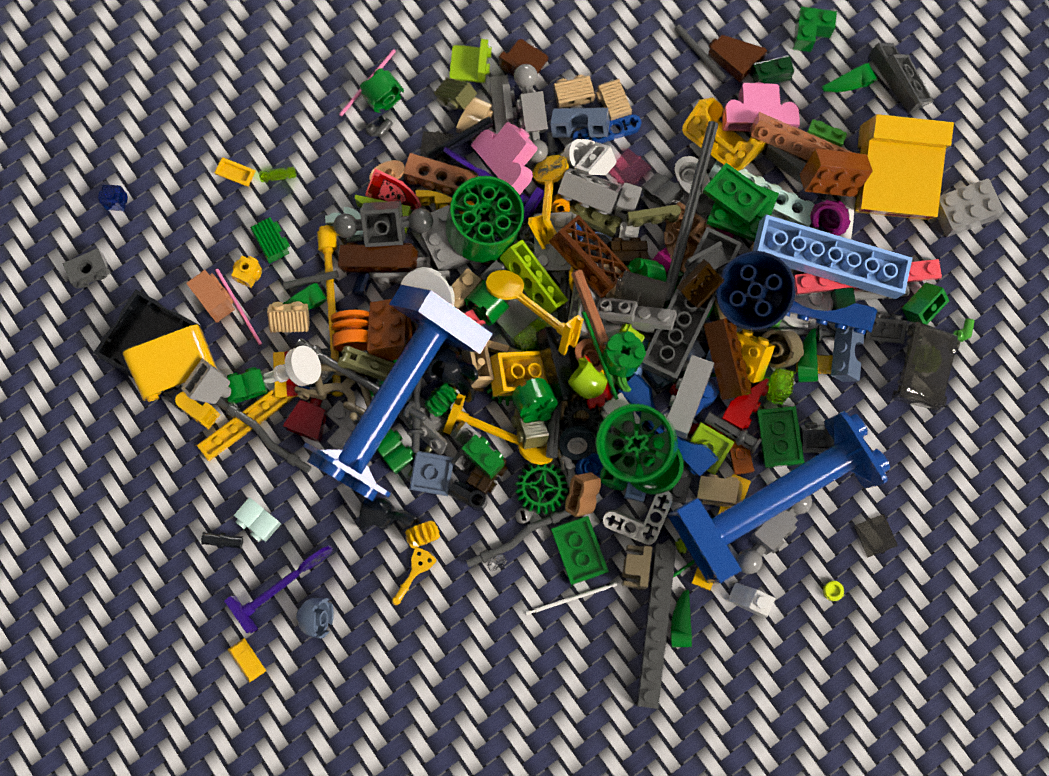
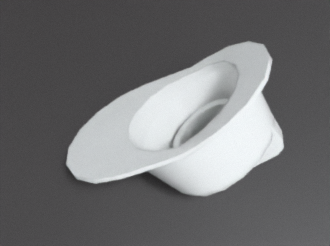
(576, 151)
(685, 172)

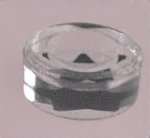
(496, 562)

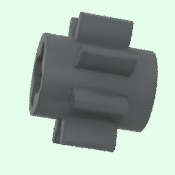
(525, 233)

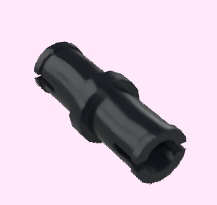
(222, 540)

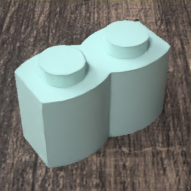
(256, 519)

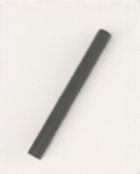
(698, 50)

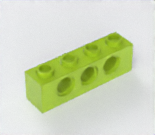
(536, 280)

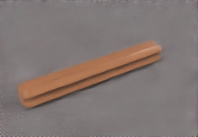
(589, 306)

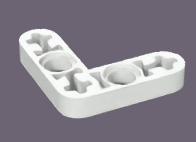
(641, 527)

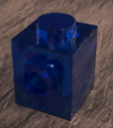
(113, 197)

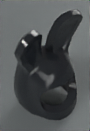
(452, 372)
(382, 514)

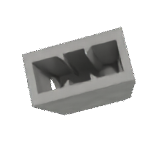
(628, 200)
(206, 383)

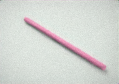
(359, 92)
(238, 307)

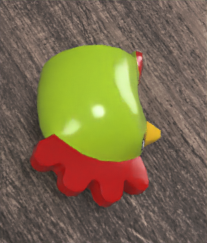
(590, 383)

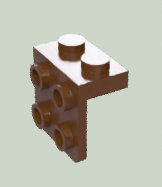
(522, 54)

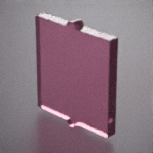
(629, 168)

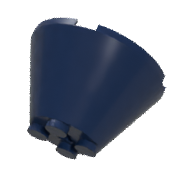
(756, 290)

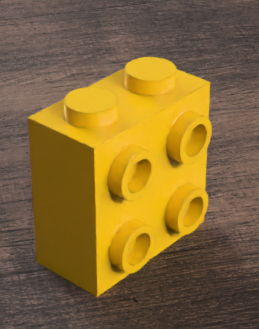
(756, 354)

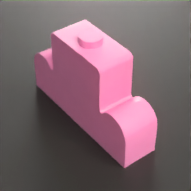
(754, 99)
(507, 154)

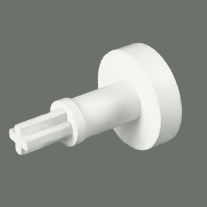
(300, 366)

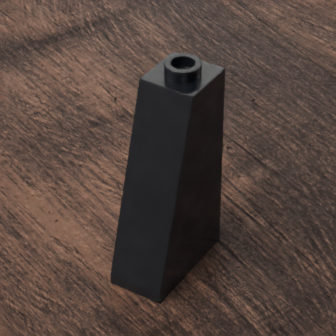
(556, 365)

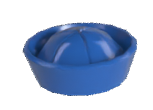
(589, 464)

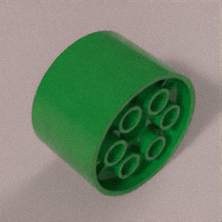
(490, 194)
(606, 440)

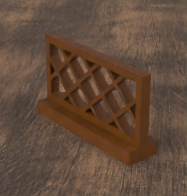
(571, 251)

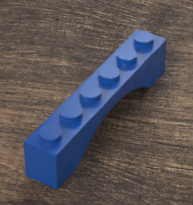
(855, 316)
(697, 456)

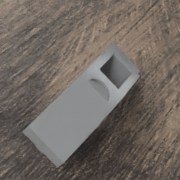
(640, 317)

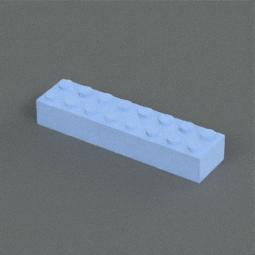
(834, 257)

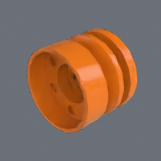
(350, 329)

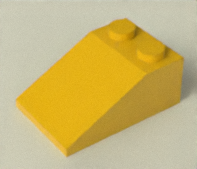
(515, 369)

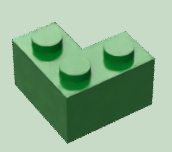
(813, 23)

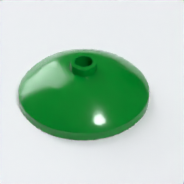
(665, 481)

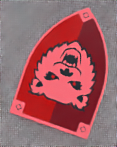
(391, 189)

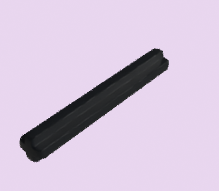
(461, 138)

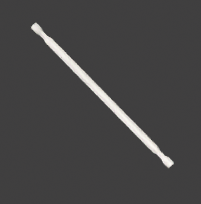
(571, 598)

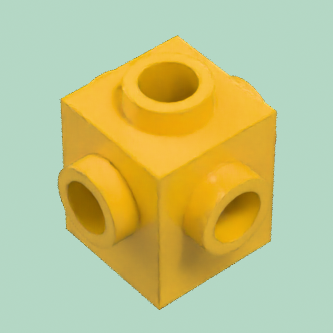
(246, 271)

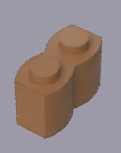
(582, 494)

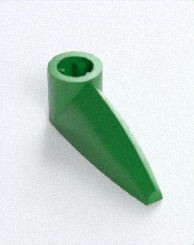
(856, 78)
(310, 295)
(808, 362)
(681, 622)

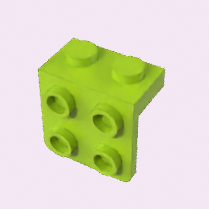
(470, 62)

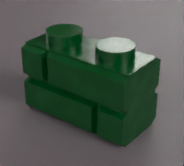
(773, 70)

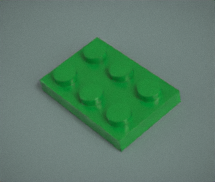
(737, 194)
(780, 437)
(579, 550)

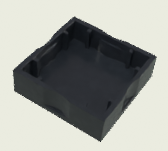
(138, 323)

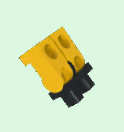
(205, 414)

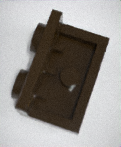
(700, 284)

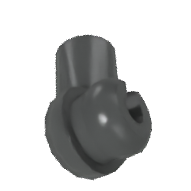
(373, 130)

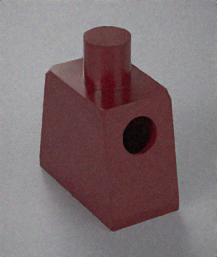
(307, 419)

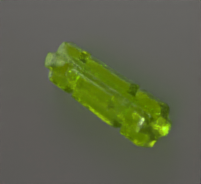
(277, 174)

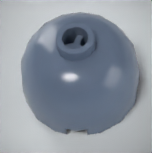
(315, 616)

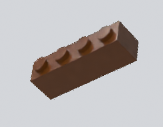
(378, 259)
(727, 359)

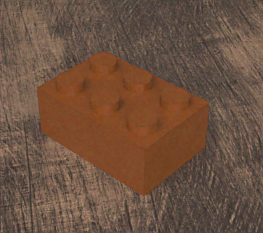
(835, 172)
(387, 331)

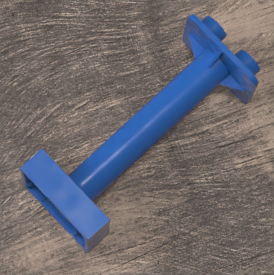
(437, 324)
(708, 537)

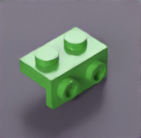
(826, 132)

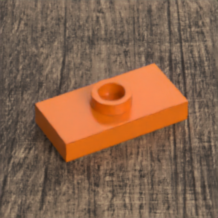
(741, 459)

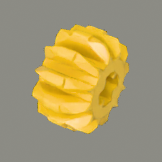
(422, 534)

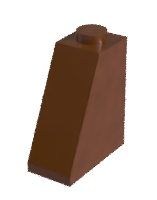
(735, 55)

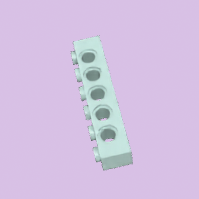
(790, 200)

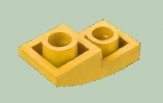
(427, 197)

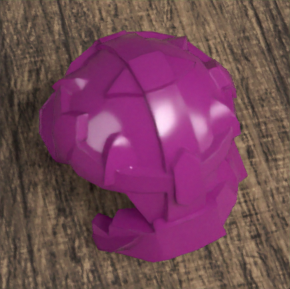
(832, 216)

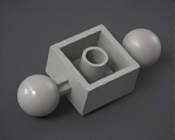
(531, 109)
(769, 536)

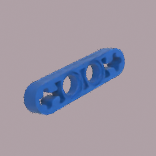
(611, 136)

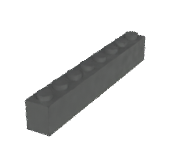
(656, 626)

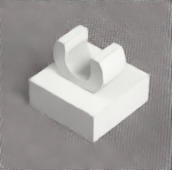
(627, 232)

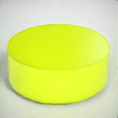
(833, 591)

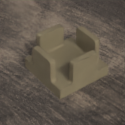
(637, 567)

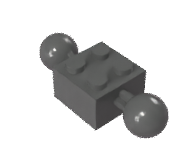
(383, 223)

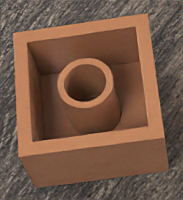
(211, 295)

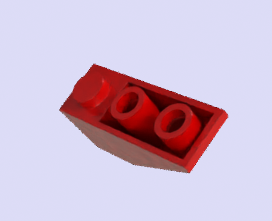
(742, 406)

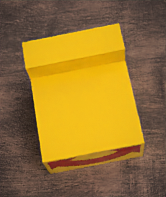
(905, 164)

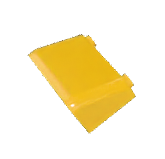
(728, 145)
(167, 360)

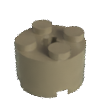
(787, 347)

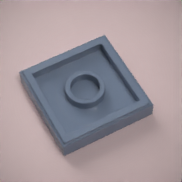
(431, 473)

